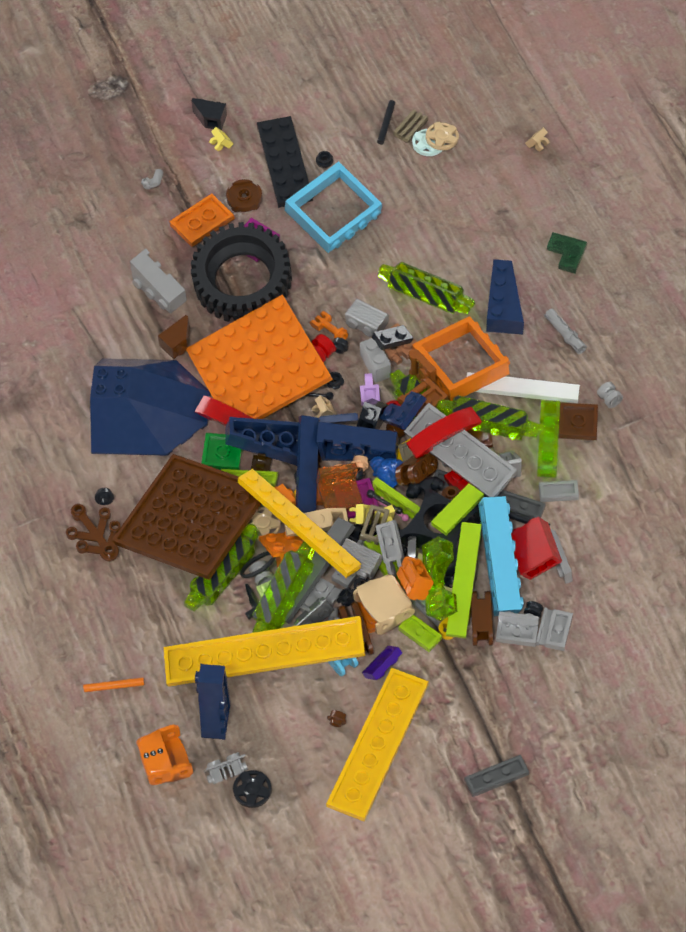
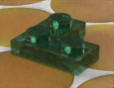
(571, 250)

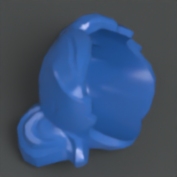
(385, 469)

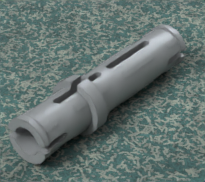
(570, 336)

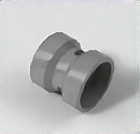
(609, 394)
(263, 577)

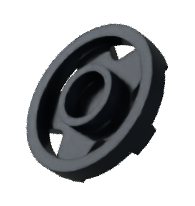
(252, 788)

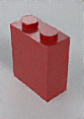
(535, 548)

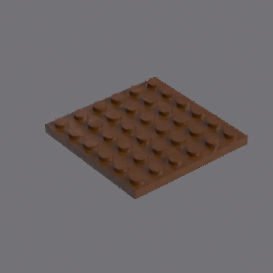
(188, 517)

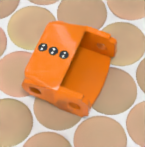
(164, 756)

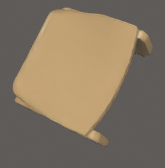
(384, 602)

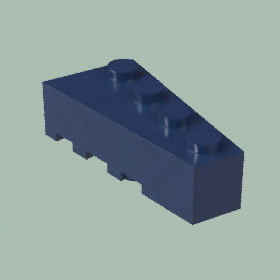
(504, 306)
(263, 436)
(344, 442)
(213, 700)

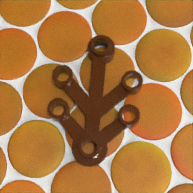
(95, 534)

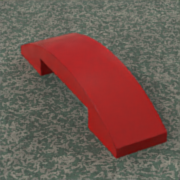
(218, 411)
(442, 430)

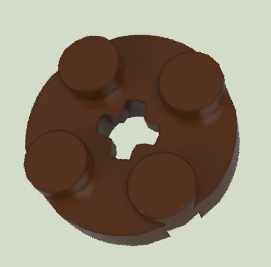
(246, 204)

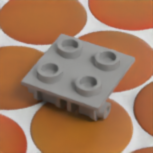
(233, 760)

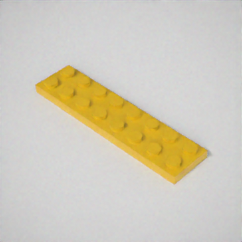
(377, 744)

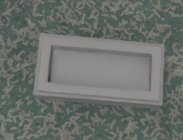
(558, 491)

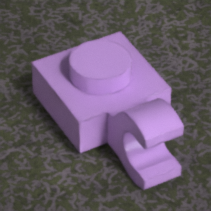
(369, 390)

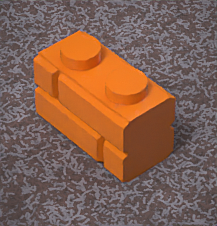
(414, 578)

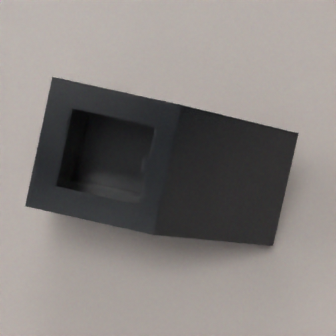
(210, 113)
(371, 414)

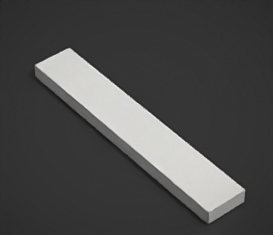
(532, 389)

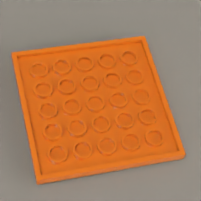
(260, 361)

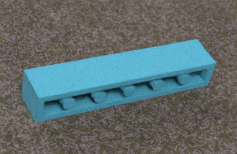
(500, 555)

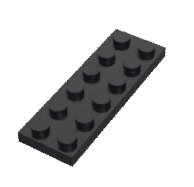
(282, 158)

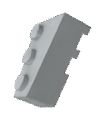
(156, 283)

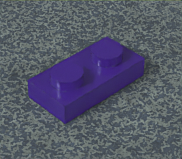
(382, 662)

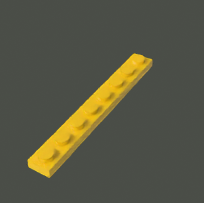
(299, 523)

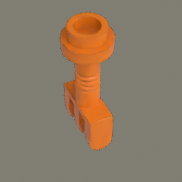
(324, 322)

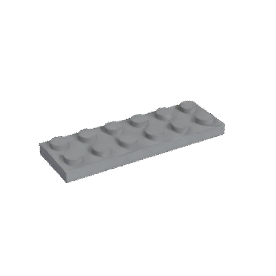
(466, 456)

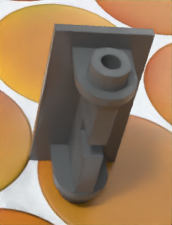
(319, 611)

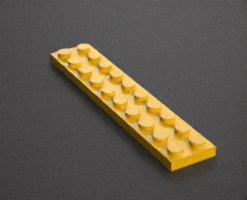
(267, 650)

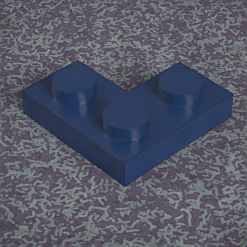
(402, 415)

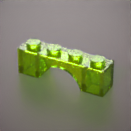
(548, 438)
(436, 559)

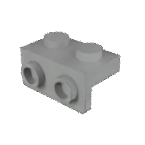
(517, 628)

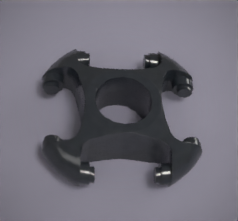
(431, 506)

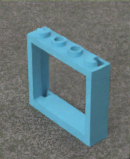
(293, 205)

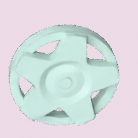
(422, 144)

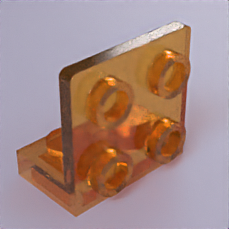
(339, 486)

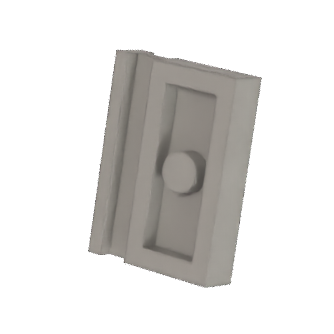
(322, 589)
(554, 629)

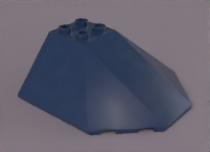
(143, 406)

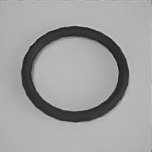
(267, 565)

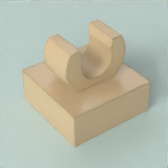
(537, 138)
(324, 406)

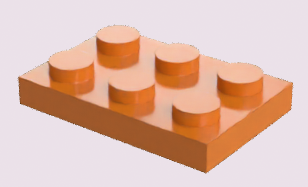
(201, 220)

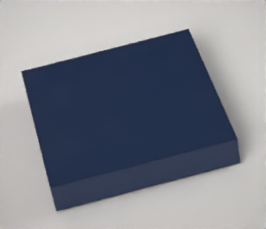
(348, 418)

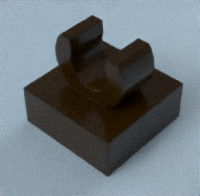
(261, 462)

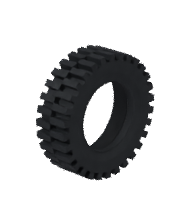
(234, 243)

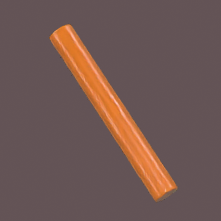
(113, 684)

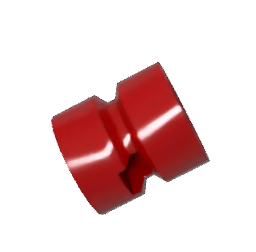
(323, 346)

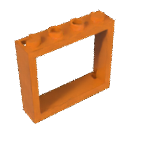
(475, 381)

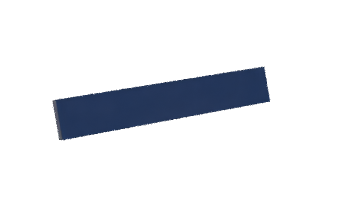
(307, 464)

